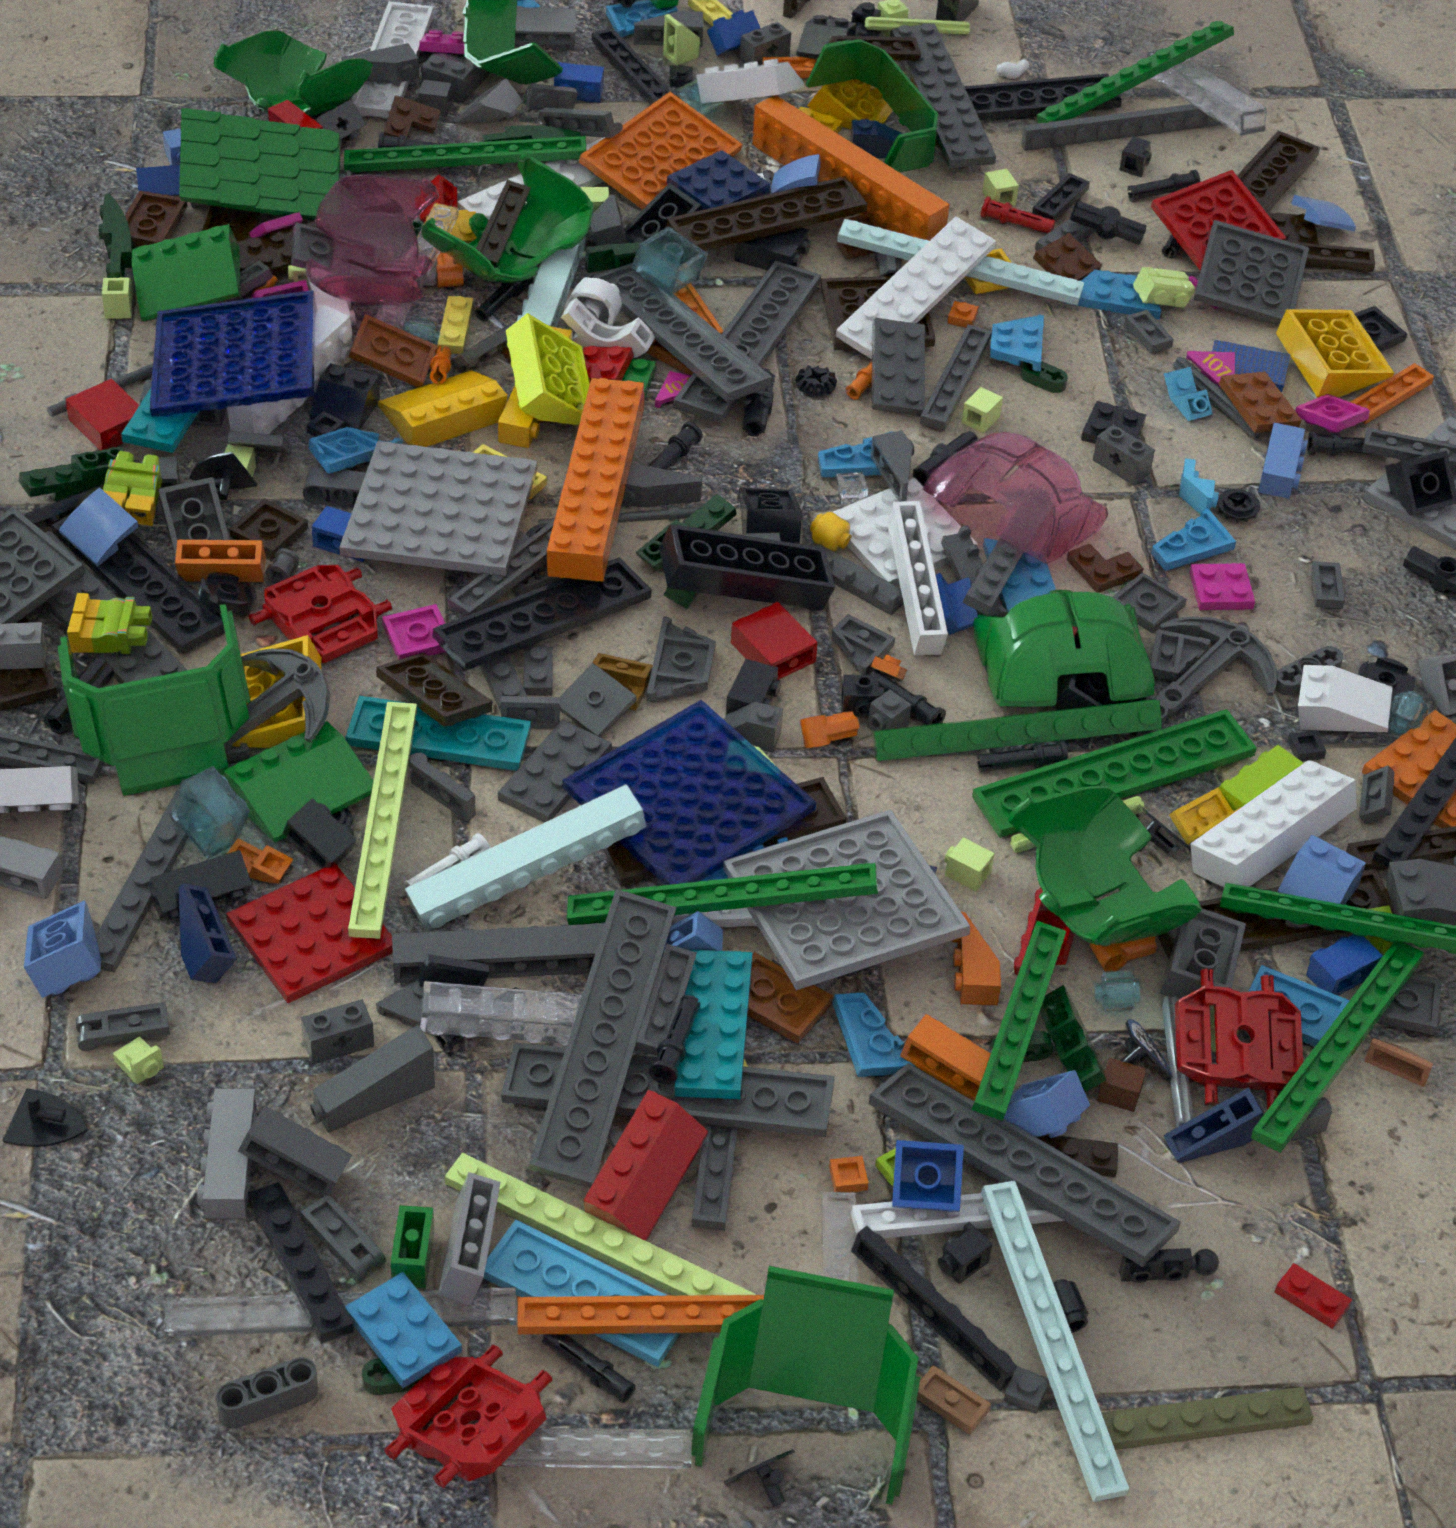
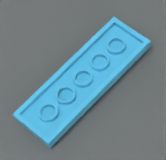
(552, 1269)

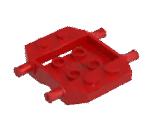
(294, 612)
(1263, 1063)
(504, 1407)

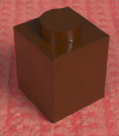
(1122, 1084)

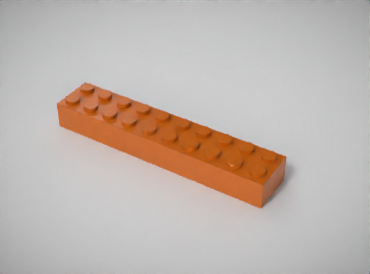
(890, 197)
(596, 480)

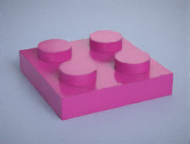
(438, 42)
(1332, 413)
(1222, 586)
(412, 631)

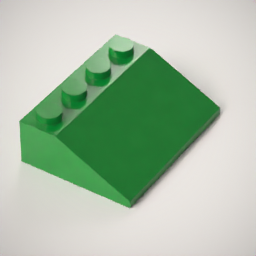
(187, 271)
(293, 773)

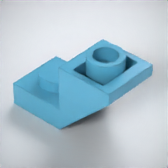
(1183, 394)
(1197, 491)

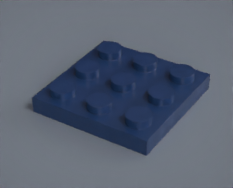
(718, 181)

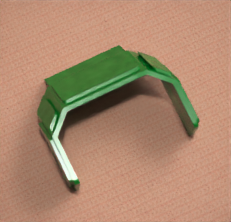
(161, 724)
(818, 1344)

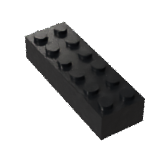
(746, 567)

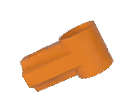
(448, 271)
(822, 729)
(1116, 955)

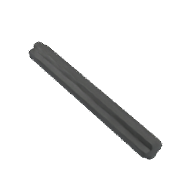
(1215, 395)

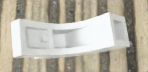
(596, 333)

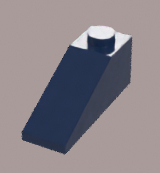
(873, 137)
(202, 936)
(1216, 1129)

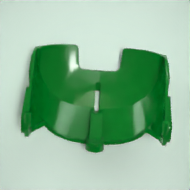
(284, 69)
(551, 220)
(1037, 645)
(1086, 852)

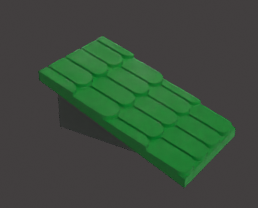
(255, 164)

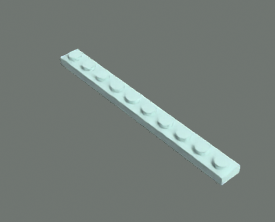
(988, 269)
(1055, 1342)

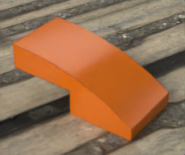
(263, 865)

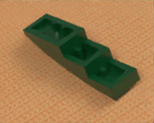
(609, 256)
(1071, 1038)

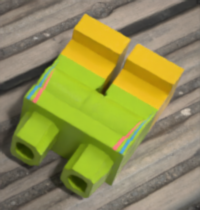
(134, 485)
(107, 625)

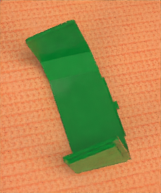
(491, 43)
(874, 66)

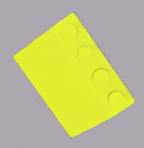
(547, 371)

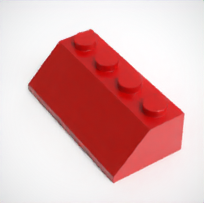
(645, 1166)

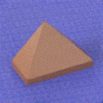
(1399, 1061)

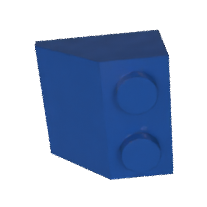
(927, 1176)

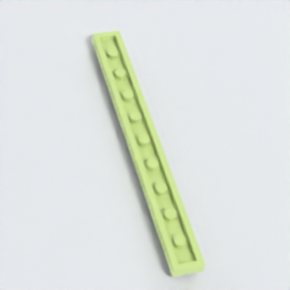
(382, 821)
(594, 1235)

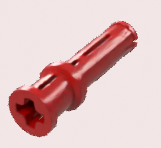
(1007, 213)

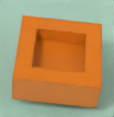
(962, 314)
(890, 666)
(848, 1174)

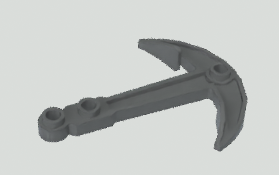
(1230, 643)
(300, 678)

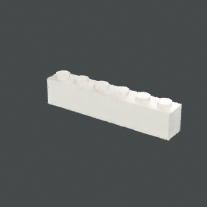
(917, 578)

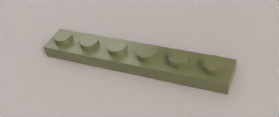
(1208, 1418)

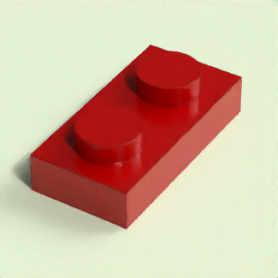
(1313, 1296)

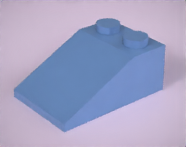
(62, 950)

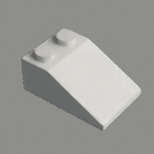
(1342, 701)

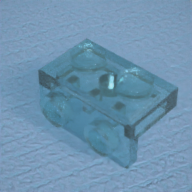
(690, 94)

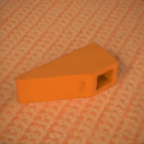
(978, 969)

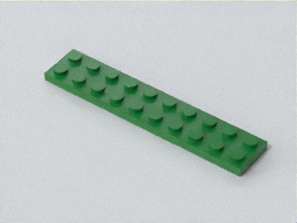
(1125, 766)

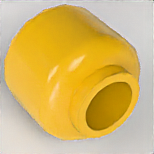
(830, 531)

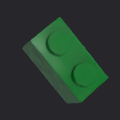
(413, 1244)

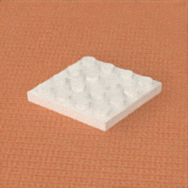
(871, 532)

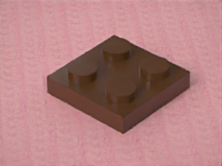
(1067, 258)

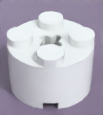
(599, 298)

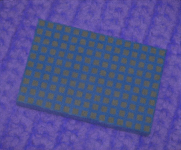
(1254, 359)

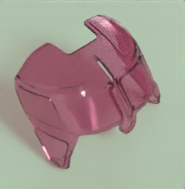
(374, 229)
(1041, 497)

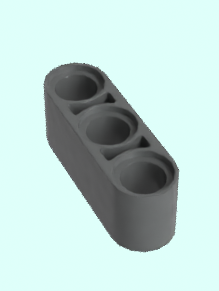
(333, 489)
(257, 1406)

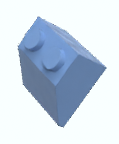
(1323, 873)
(1048, 1104)

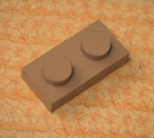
(952, 1400)

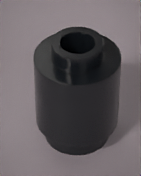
(1072, 1304)

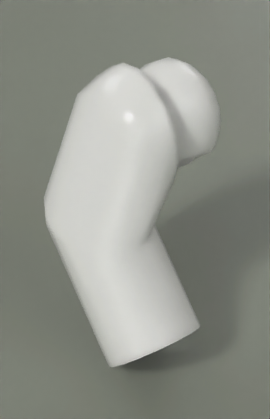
(1012, 70)

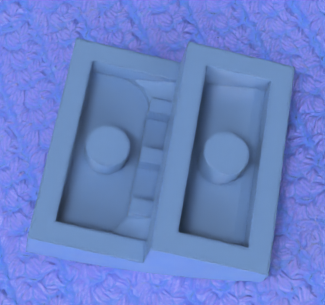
(797, 174)
(1324, 213)
(98, 526)

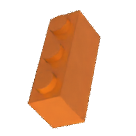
(236, 557)
(946, 1056)

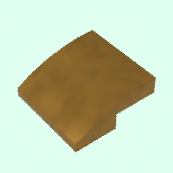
(629, 673)

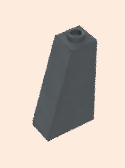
(376, 1081)

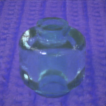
(422, 328)
(1407, 711)
(1117, 991)

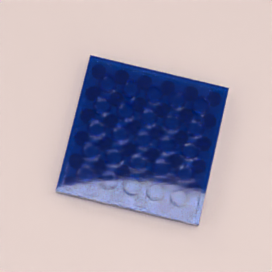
(233, 354)
(699, 791)

